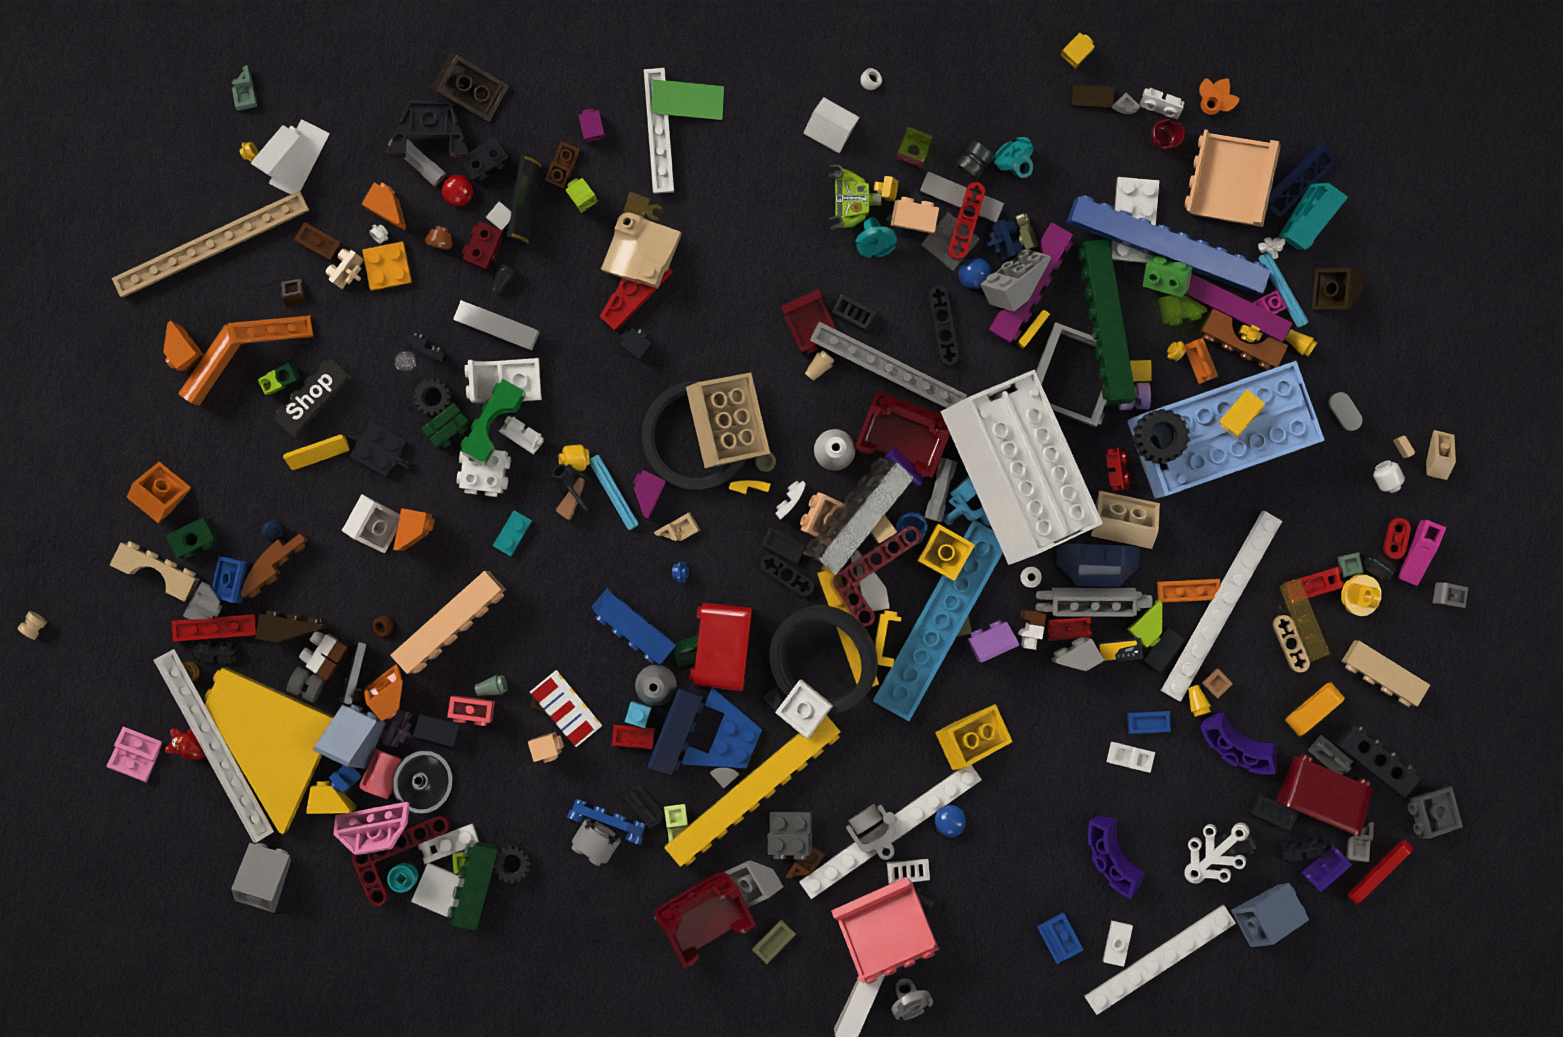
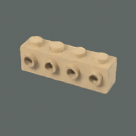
(1385, 673)

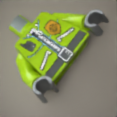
(851, 198)

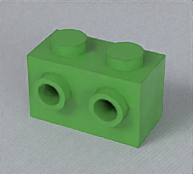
(1167, 276)

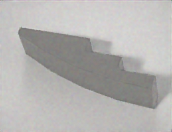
(496, 325)

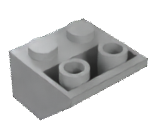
(1081, 655)

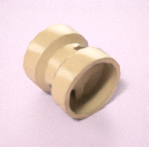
(32, 625)

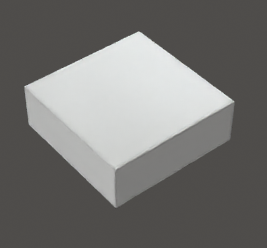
(499, 216)

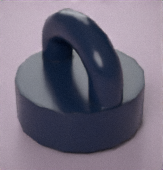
(272, 531)

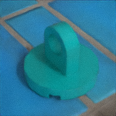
(1012, 155)
(875, 239)

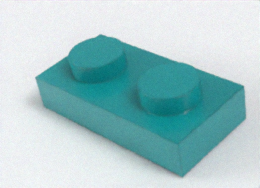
(512, 533)

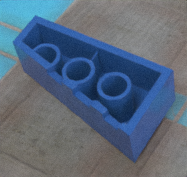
(633, 627)

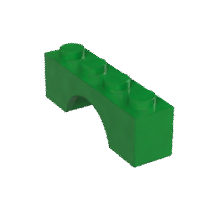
(505, 399)

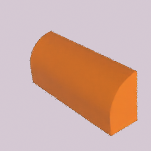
(209, 368)

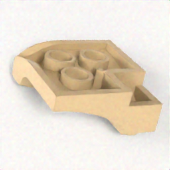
(641, 250)

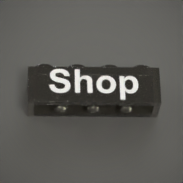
(312, 397)

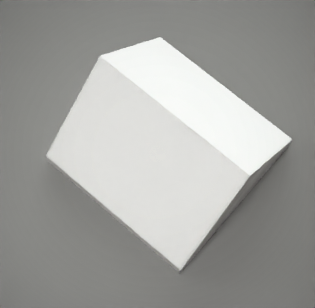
(831, 125)

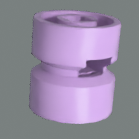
(1142, 399)

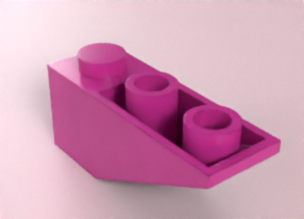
(1421, 551)

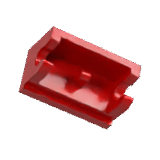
(1068, 628)

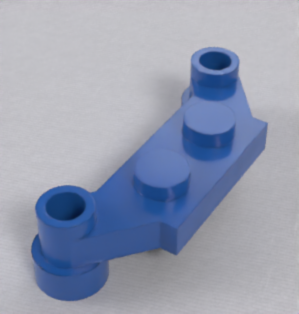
(634, 830)

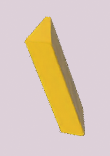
(317, 452)

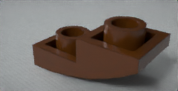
(562, 164)

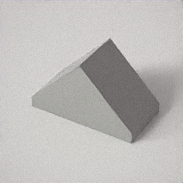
(1450, 595)

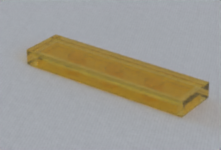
(1304, 619)

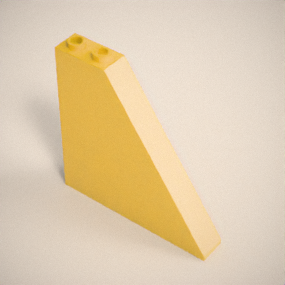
(269, 739)

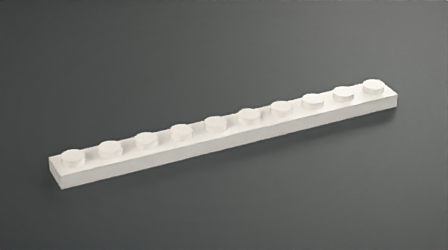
(1221, 605)
(213, 745)
(905, 820)

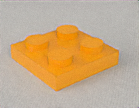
(387, 266)

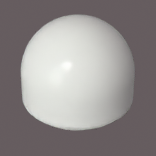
(867, 83)

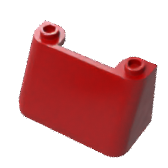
(721, 646)

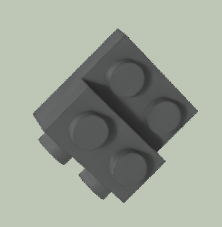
(1435, 813)
(790, 834)

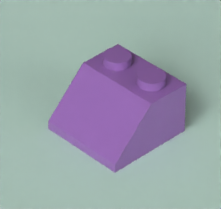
(992, 641)

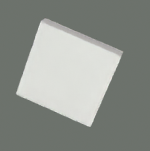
(804, 709)
(436, 889)

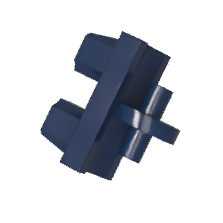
(1002, 241)

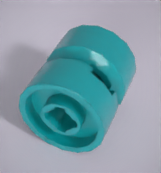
(403, 877)

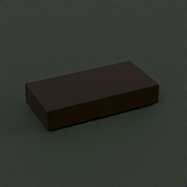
(1092, 96)

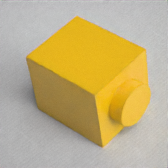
(1078, 50)

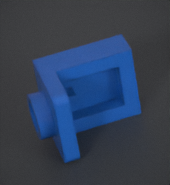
(344, 778)

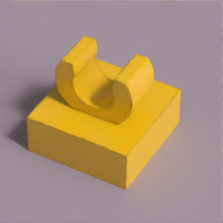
(888, 188)

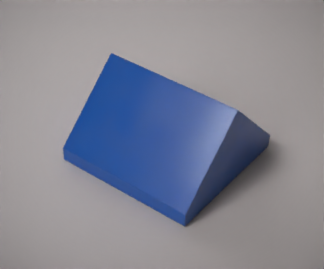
(230, 578)

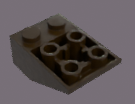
(280, 628)

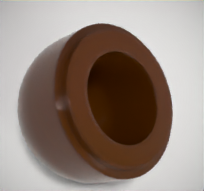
(387, 623)

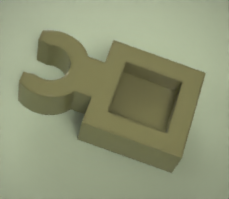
(1027, 235)

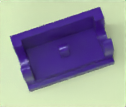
(1326, 868)

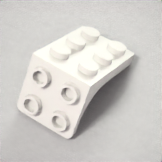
(484, 376)

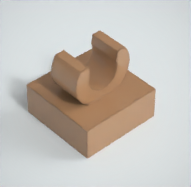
(1217, 683)

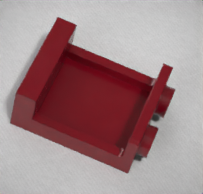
(803, 318)

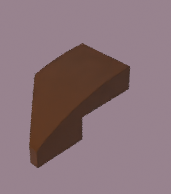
(807, 865)

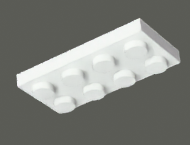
(1141, 200)

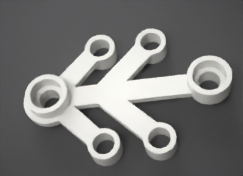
(1213, 855)

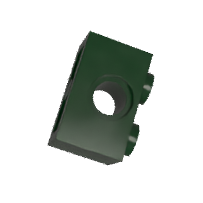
(180, 538)

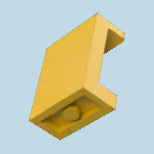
(880, 636)

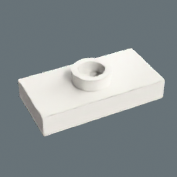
(1117, 943)

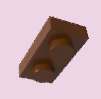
(317, 241)

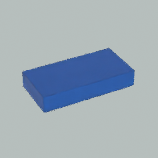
(1148, 722)

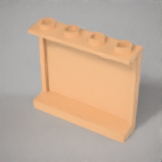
(1232, 179)

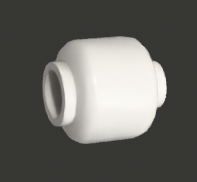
(1389, 476)

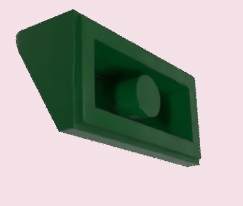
(685, 651)

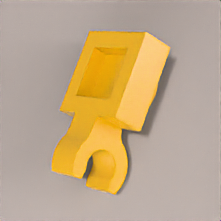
(1249, 334)

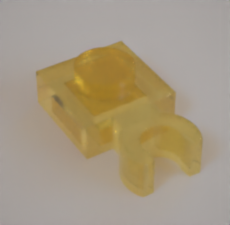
(639, 205)

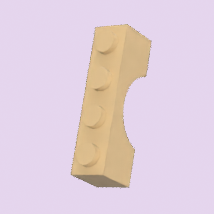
(178, 582)

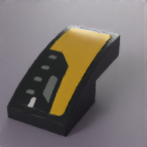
(1121, 650)

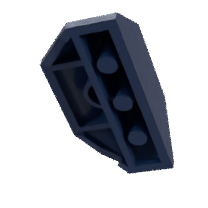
(1097, 563)

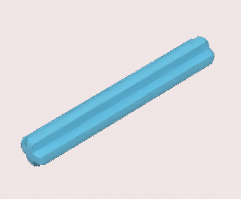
(1284, 290)
(613, 492)

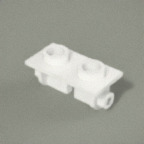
(1169, 107)
(526, 438)

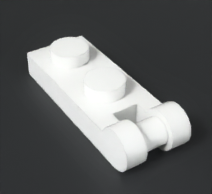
(448, 843)

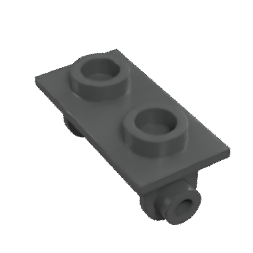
(1330, 755)

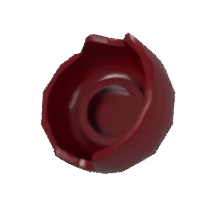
(1167, 135)

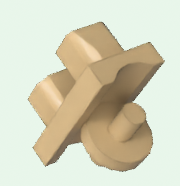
(346, 270)

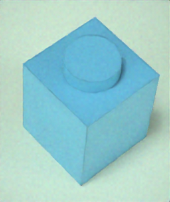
(638, 714)

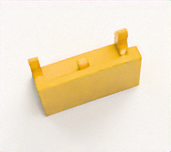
(1241, 414)

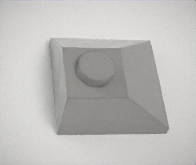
(755, 881)

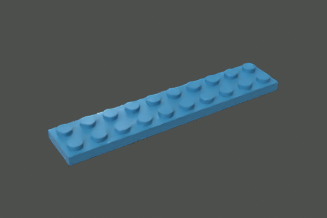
(938, 626)

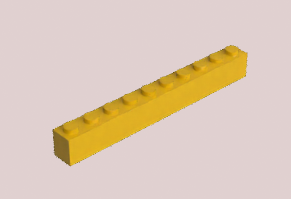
(749, 792)

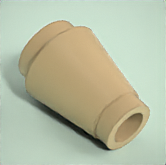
(819, 365)

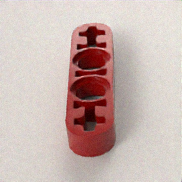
(963, 220)
(1380, 871)

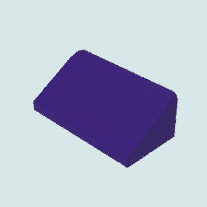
(895, 455)

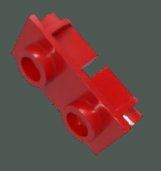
(1118, 461)

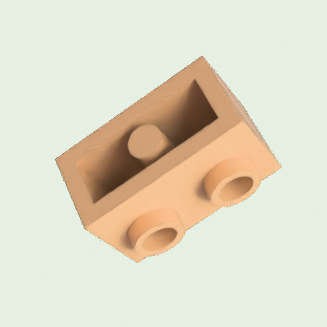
(915, 216)
(546, 747)

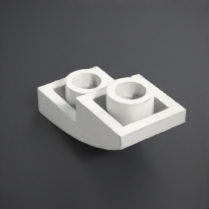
(794, 494)

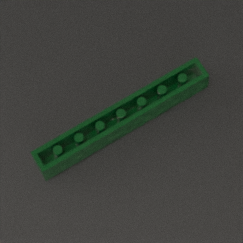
(1107, 322)

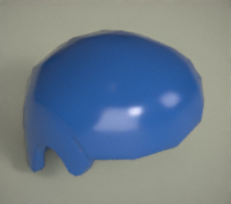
(974, 272)
(912, 519)
(950, 821)

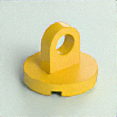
(1361, 595)

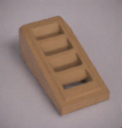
(569, 503)

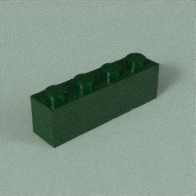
(473, 885)

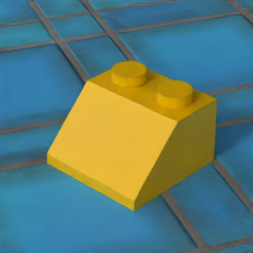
(945, 552)

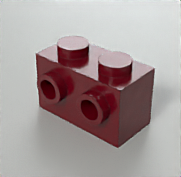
(483, 245)

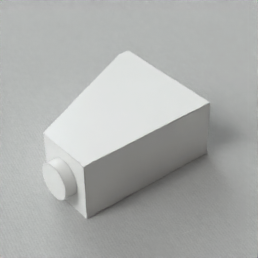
(278, 152)

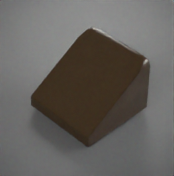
(293, 292)

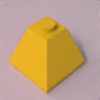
(326, 799)

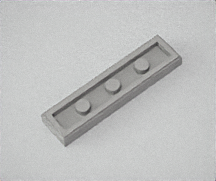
(954, 193)

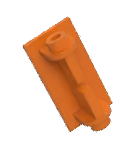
(1200, 360)

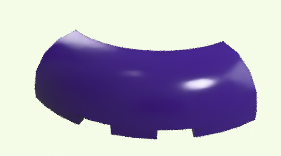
(1238, 749)
(1109, 857)

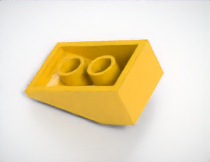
(973, 737)

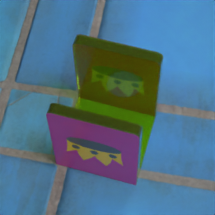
(917, 138)

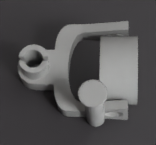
(865, 820)

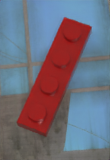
(214, 628)

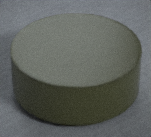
(765, 462)

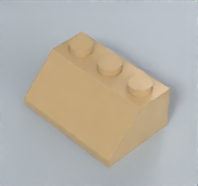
(1127, 519)

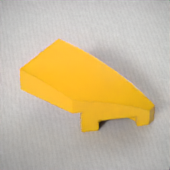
(742, 486)

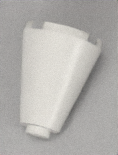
(834, 459)

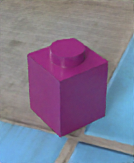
(591, 125)

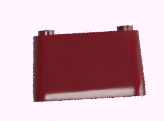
(909, 428)
(1326, 795)
(703, 915)

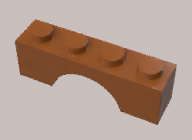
(1219, 329)

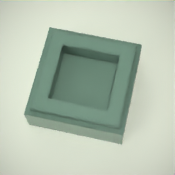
(1350, 564)

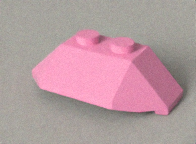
(372, 828)

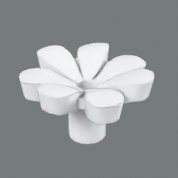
(1272, 246)

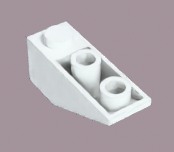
(871, 588)

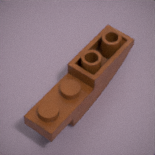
(265, 568)

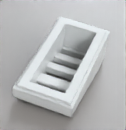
(890, 869)

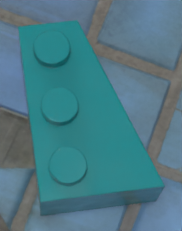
(1312, 215)

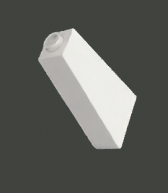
(857, 1008)

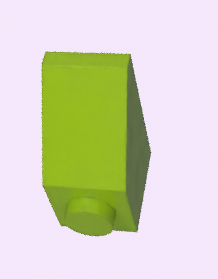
(581, 194)
(1148, 625)

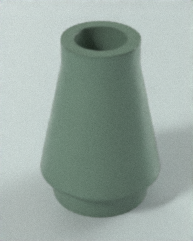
(493, 686)

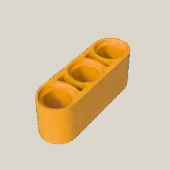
(1315, 709)

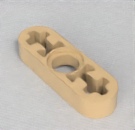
(1291, 659)

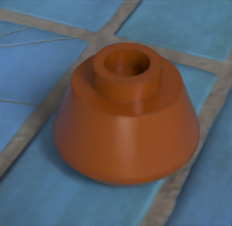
(439, 238)

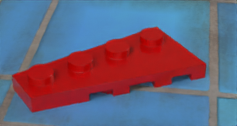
(627, 300)

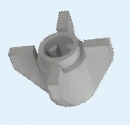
(203, 603)

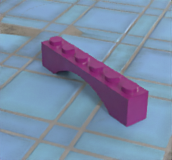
(1008, 322)

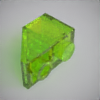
(1176, 308)

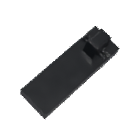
(348, 690)

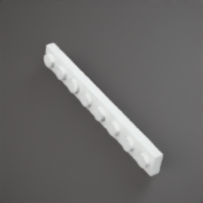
(1160, 959)

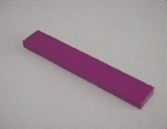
(1238, 308)

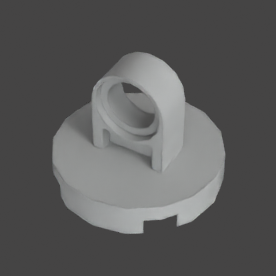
(911, 1003)

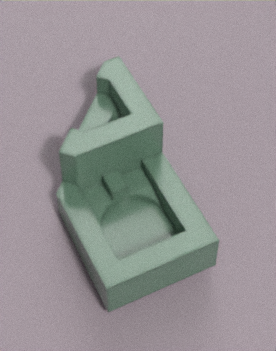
(244, 91)

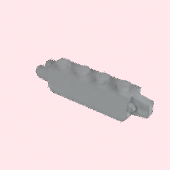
(1093, 601)

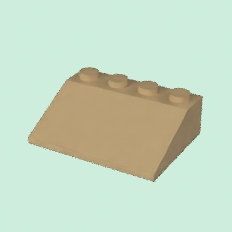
(727, 420)

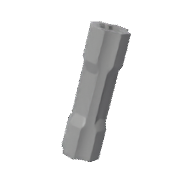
(425, 166)
(944, 474)

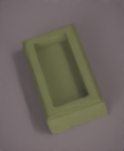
(773, 941)

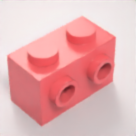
(471, 709)
(379, 774)

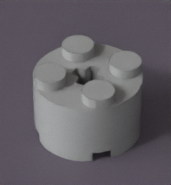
(595, 841)

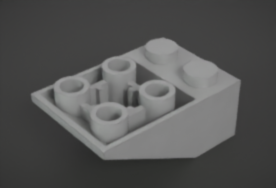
(1015, 280)

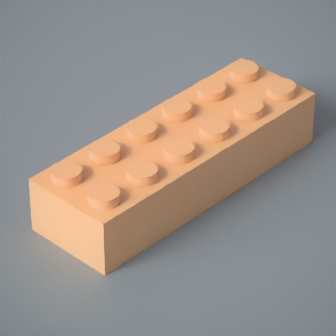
(450, 620)

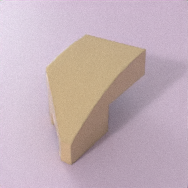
(680, 528)

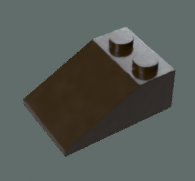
(469, 86)

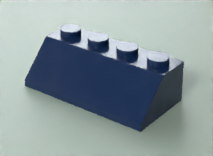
(675, 731)

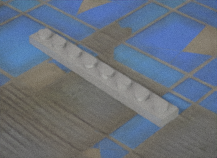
(886, 366)

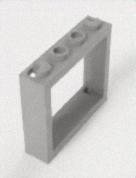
(1056, 330)

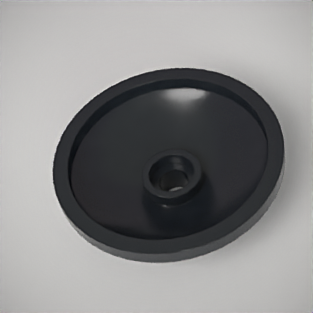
(433, 783)

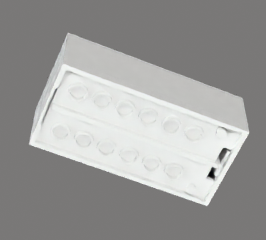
(1021, 467)

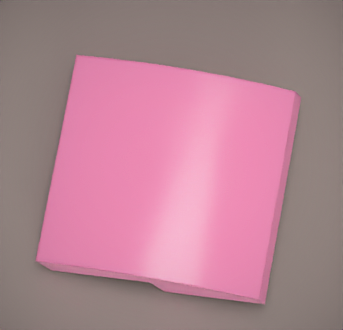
(134, 754)

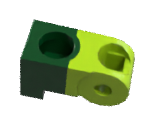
(280, 378)

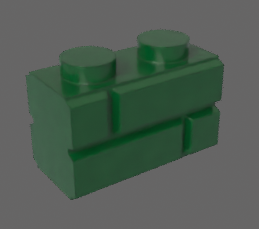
(446, 426)

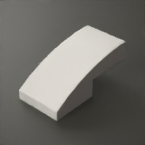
(1130, 757)

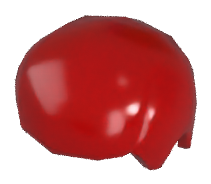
(457, 190)

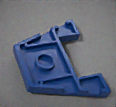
(733, 741)

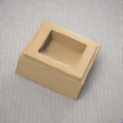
(1404, 446)

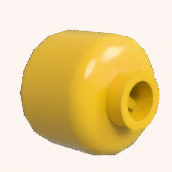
(576, 456)

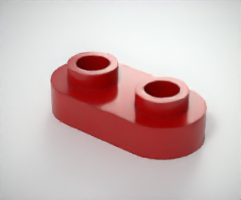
(1399, 539)

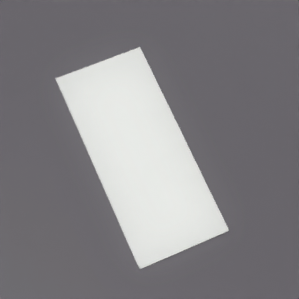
(303, 161)

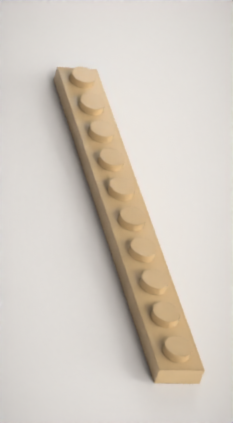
(210, 244)

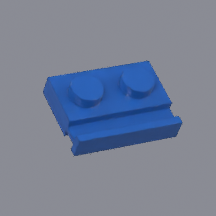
(1060, 938)

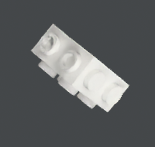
(484, 478)

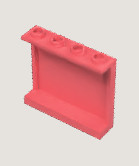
(886, 930)

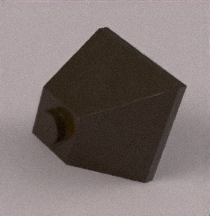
(1336, 288)

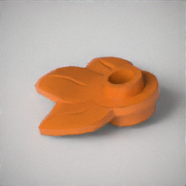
(1218, 94)

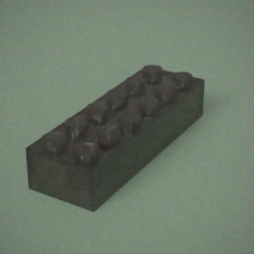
(858, 515)

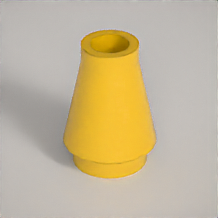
(1301, 342)
(1198, 702)

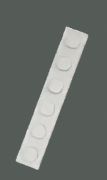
(658, 138)

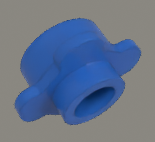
(680, 572)

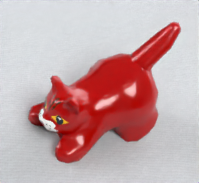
(185, 744)

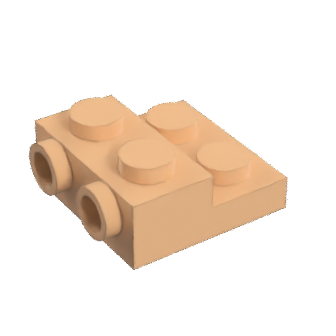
(819, 513)

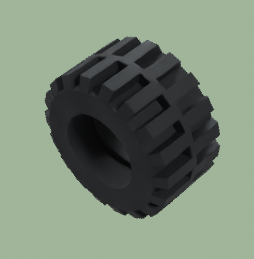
(1175, 425)

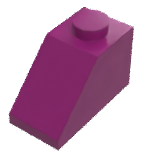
(648, 491)

